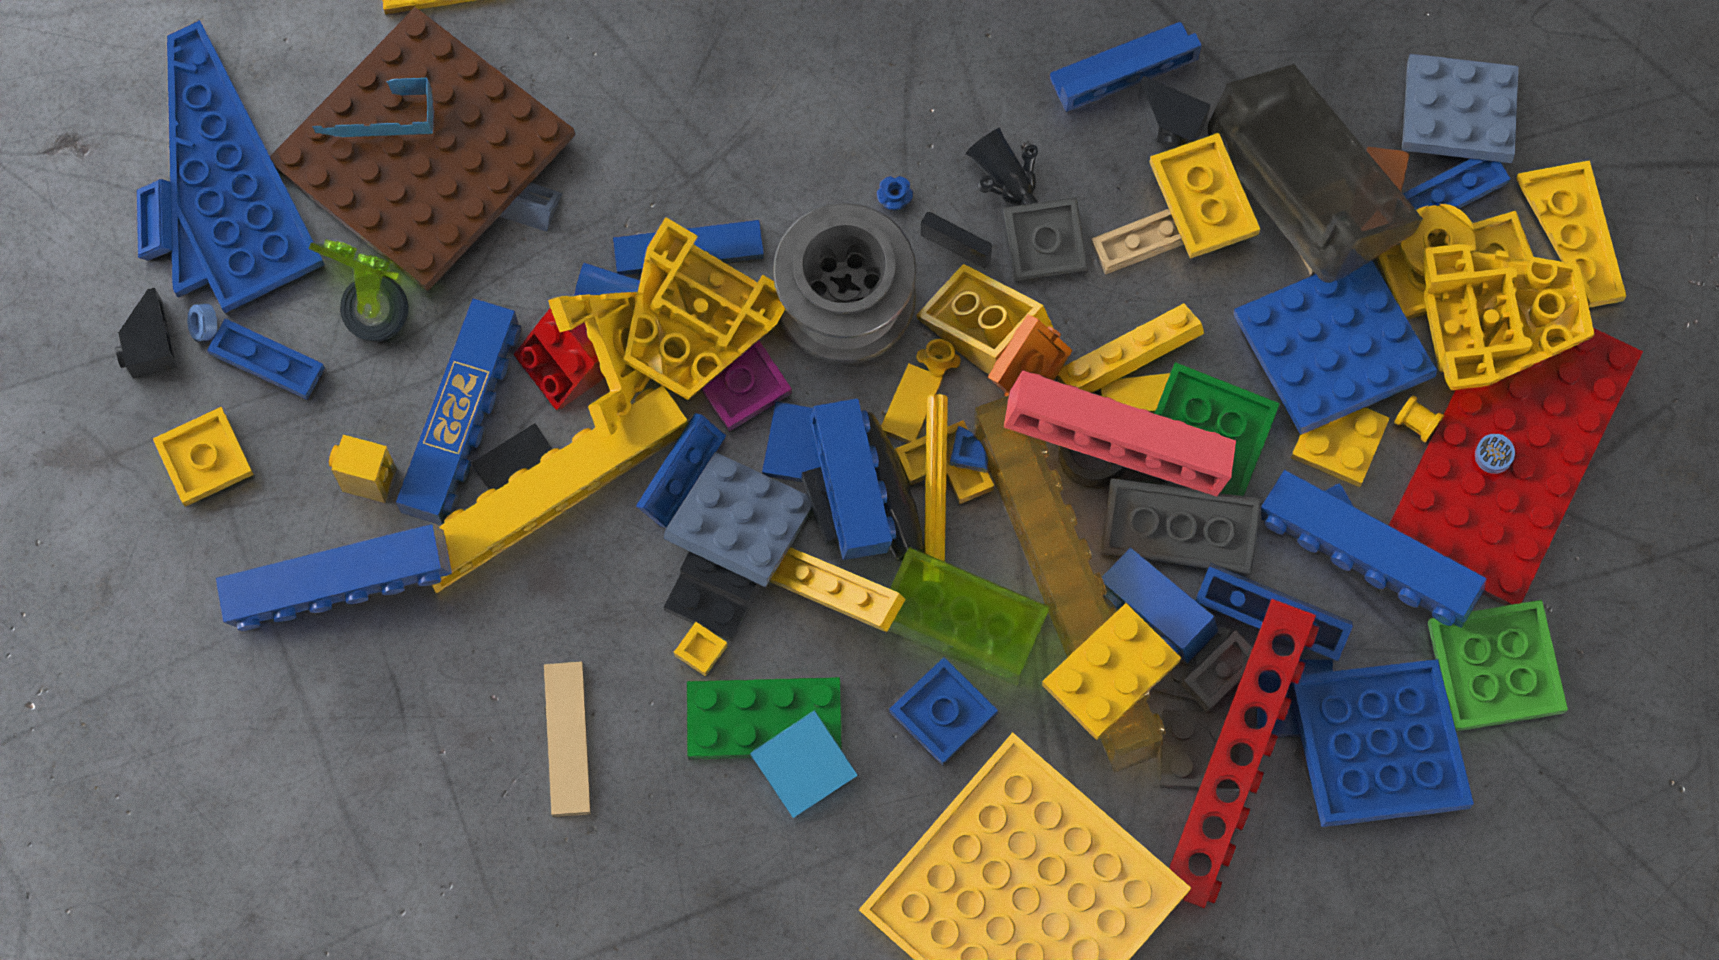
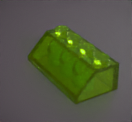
(966, 616)

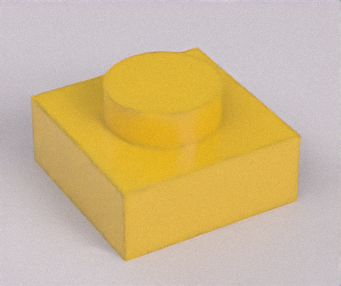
(700, 649)

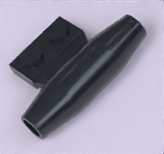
(899, 503)

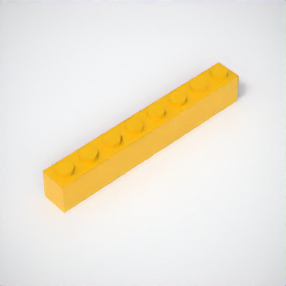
(558, 483)

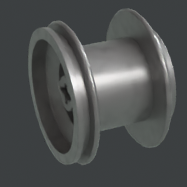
(863, 320)

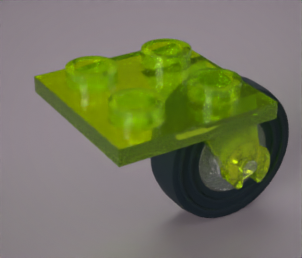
(373, 303)

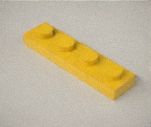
(1132, 350)
(838, 589)

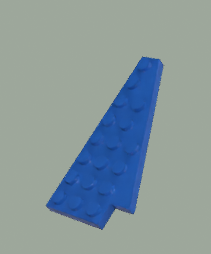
(226, 196)

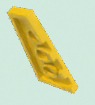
(1575, 223)

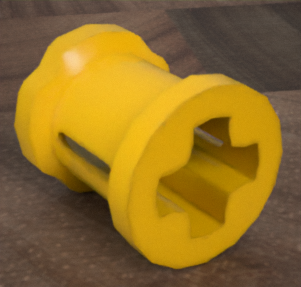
(1418, 418)

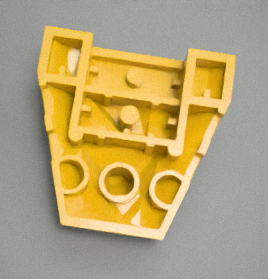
(1500, 312)
(694, 313)

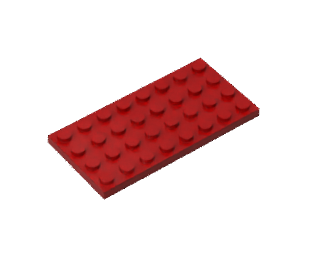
(1508, 518)

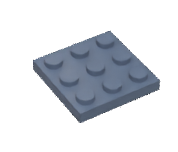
(1460, 108)
(739, 519)

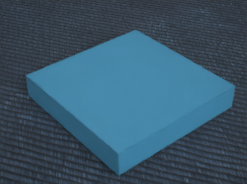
(804, 763)

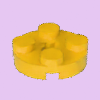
(1437, 220)

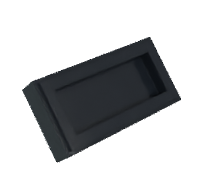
(956, 239)
(511, 456)

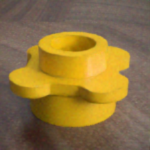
(939, 357)

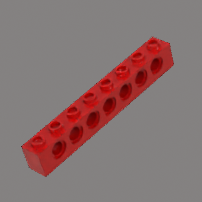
(1279, 621)

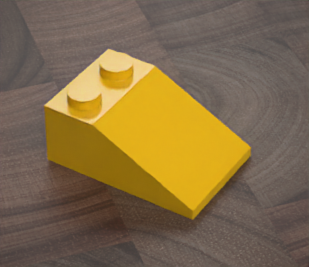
(978, 315)

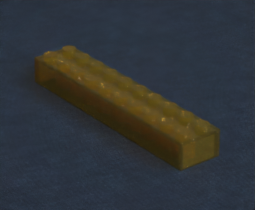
(1059, 563)

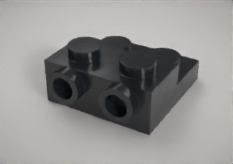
(711, 596)

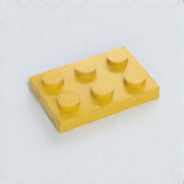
(1204, 195)
(1111, 671)

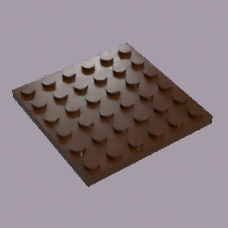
(423, 194)

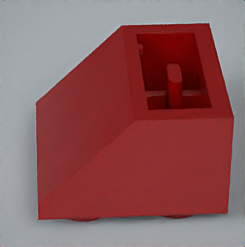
(559, 362)

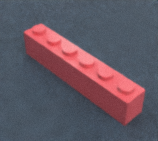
(1120, 433)

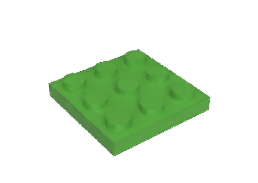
(1499, 666)

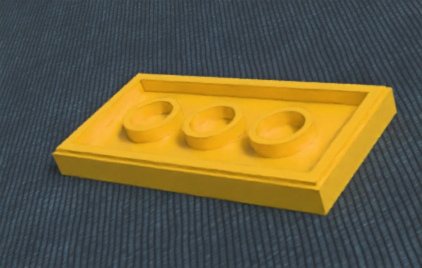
(1491, 234)

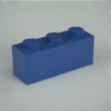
(1160, 604)

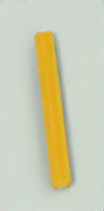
(936, 476)

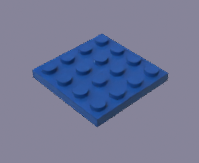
(1334, 345)
(1380, 743)

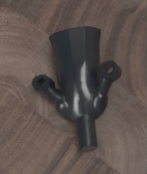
(1003, 170)

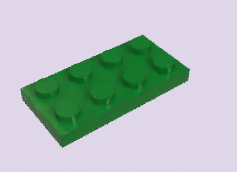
(740, 715)

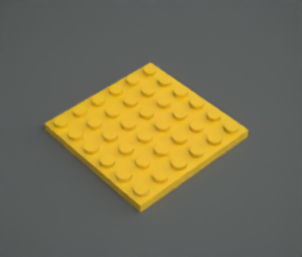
(1024, 874)

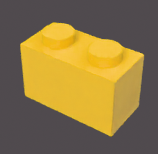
(363, 468)

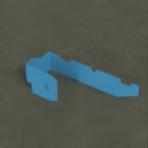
(412, 86)

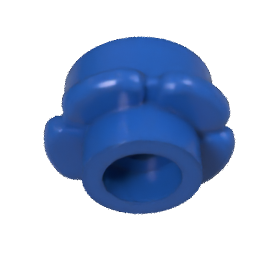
(891, 201)

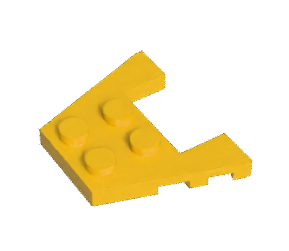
(608, 328)

